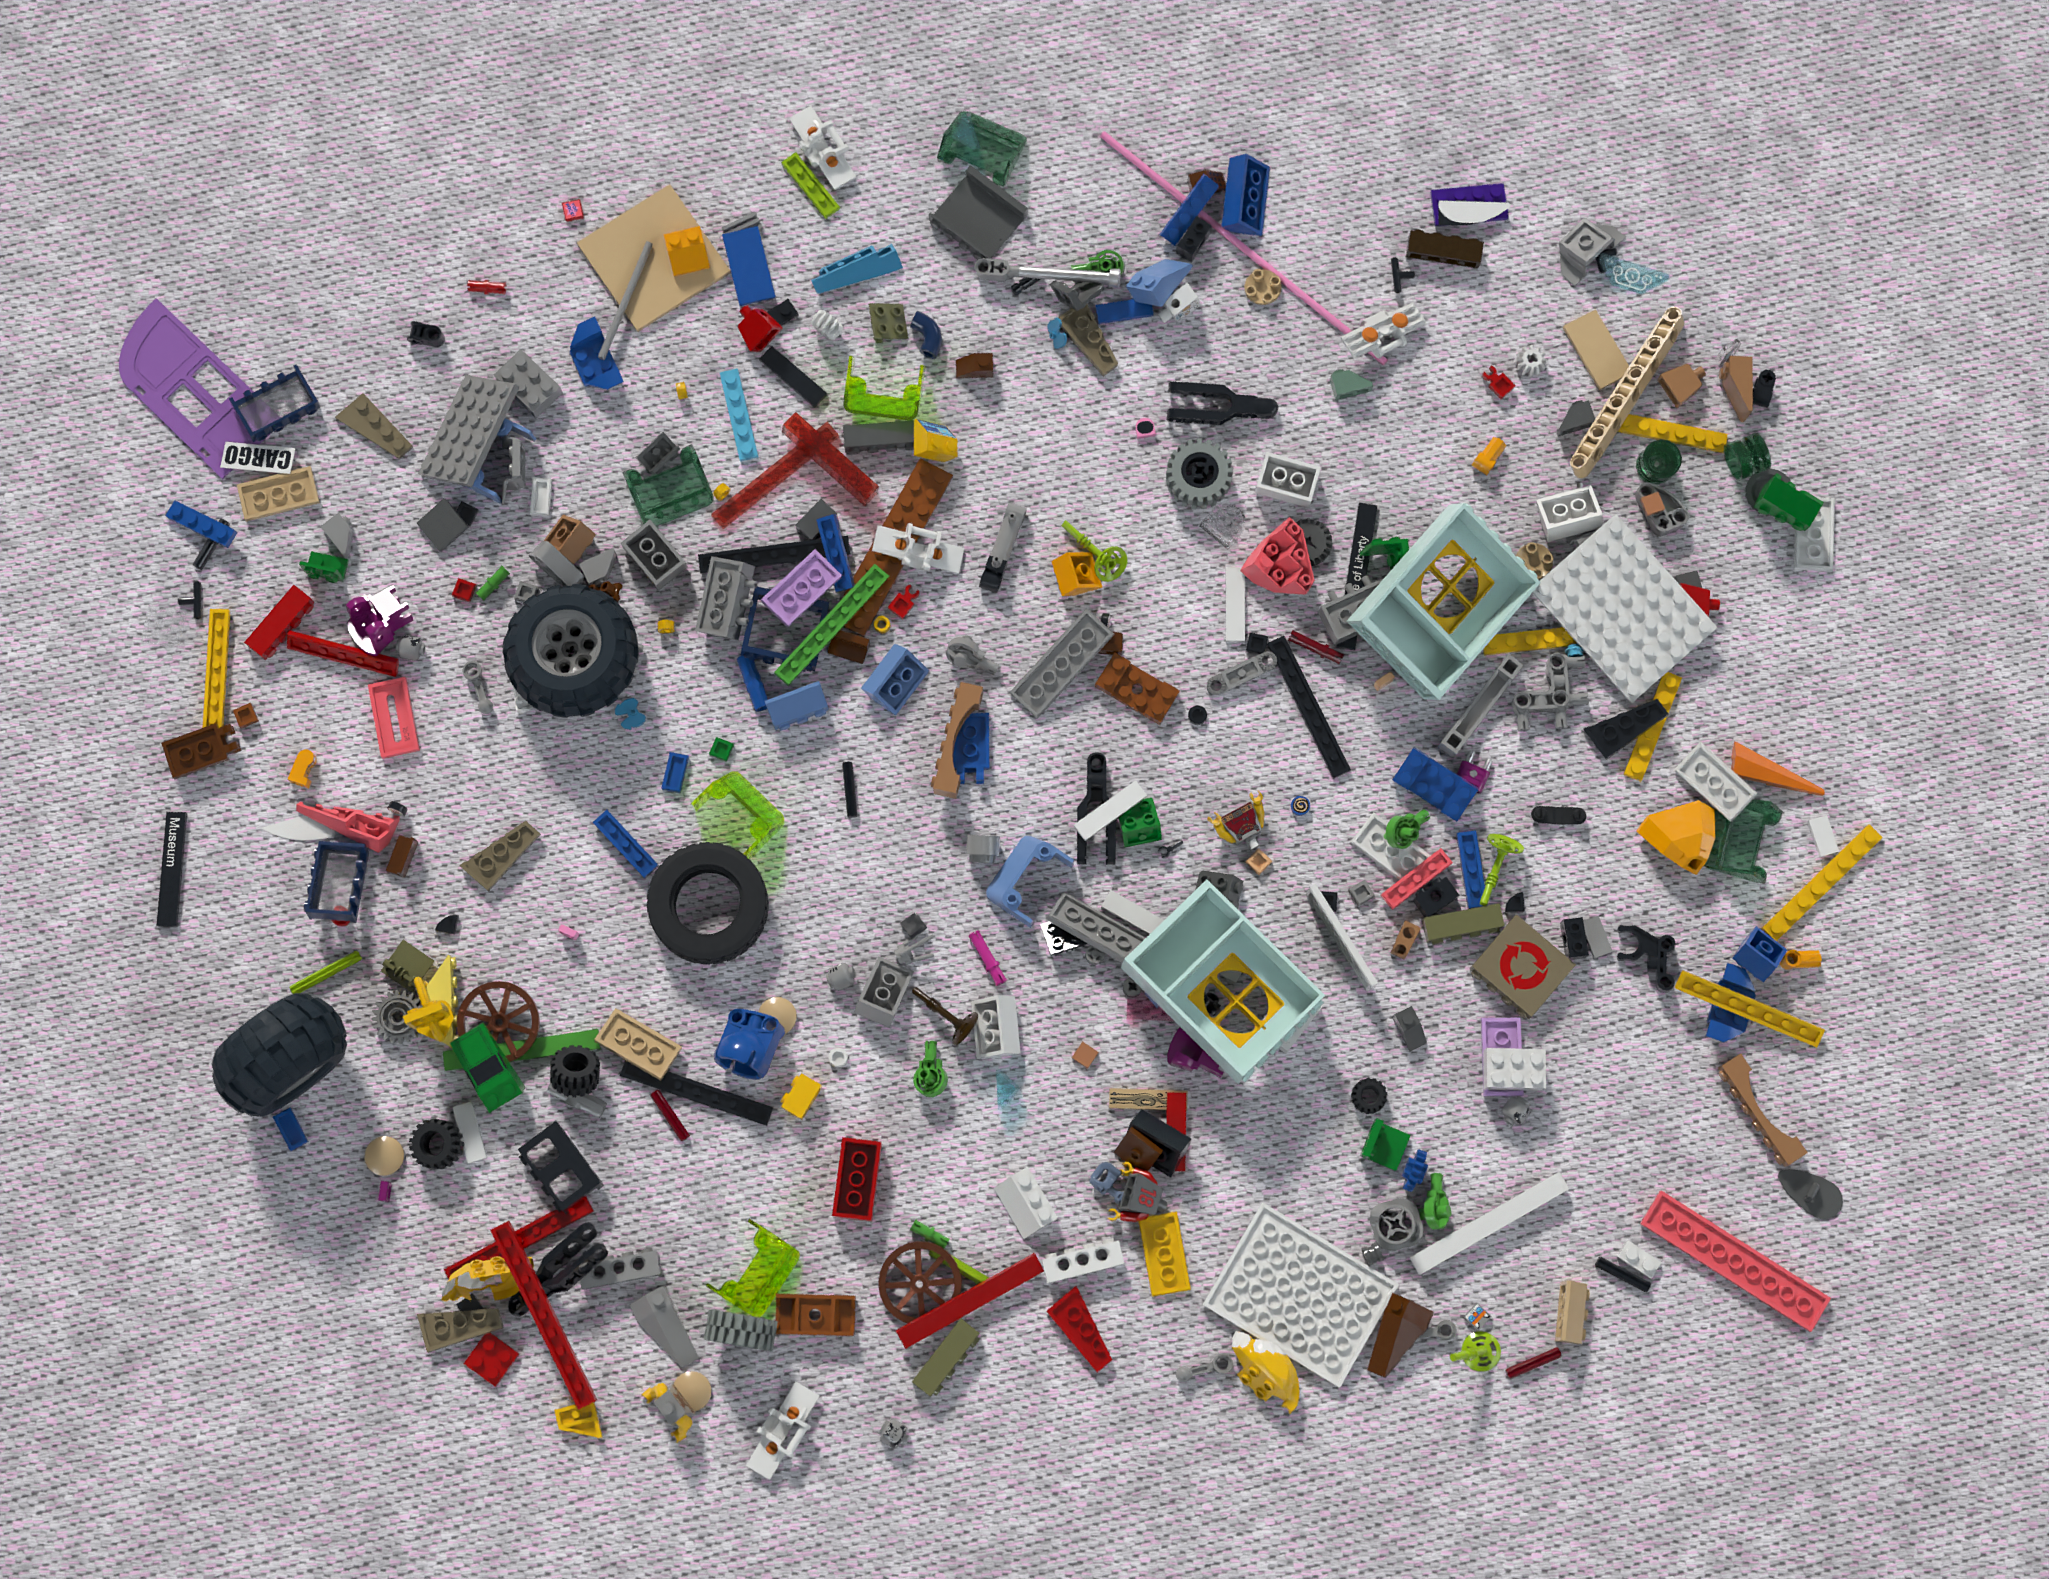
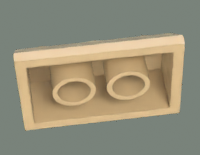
(1572, 1312)

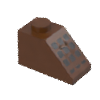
(1216, 176)

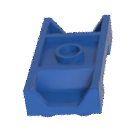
(1435, 784)

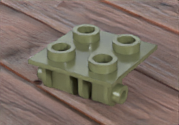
(888, 321)
(406, 964)

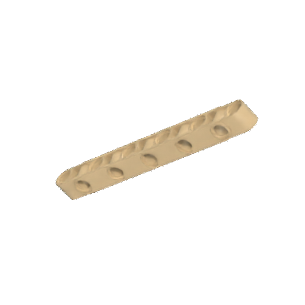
(1627, 392)

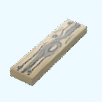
(1140, 1098)

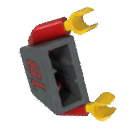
(1140, 1196)

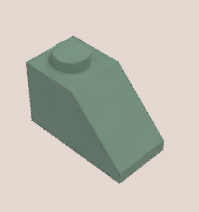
(1348, 384)

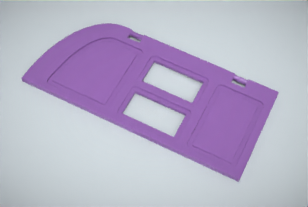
(162, 357)

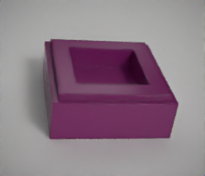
(385, 1191)

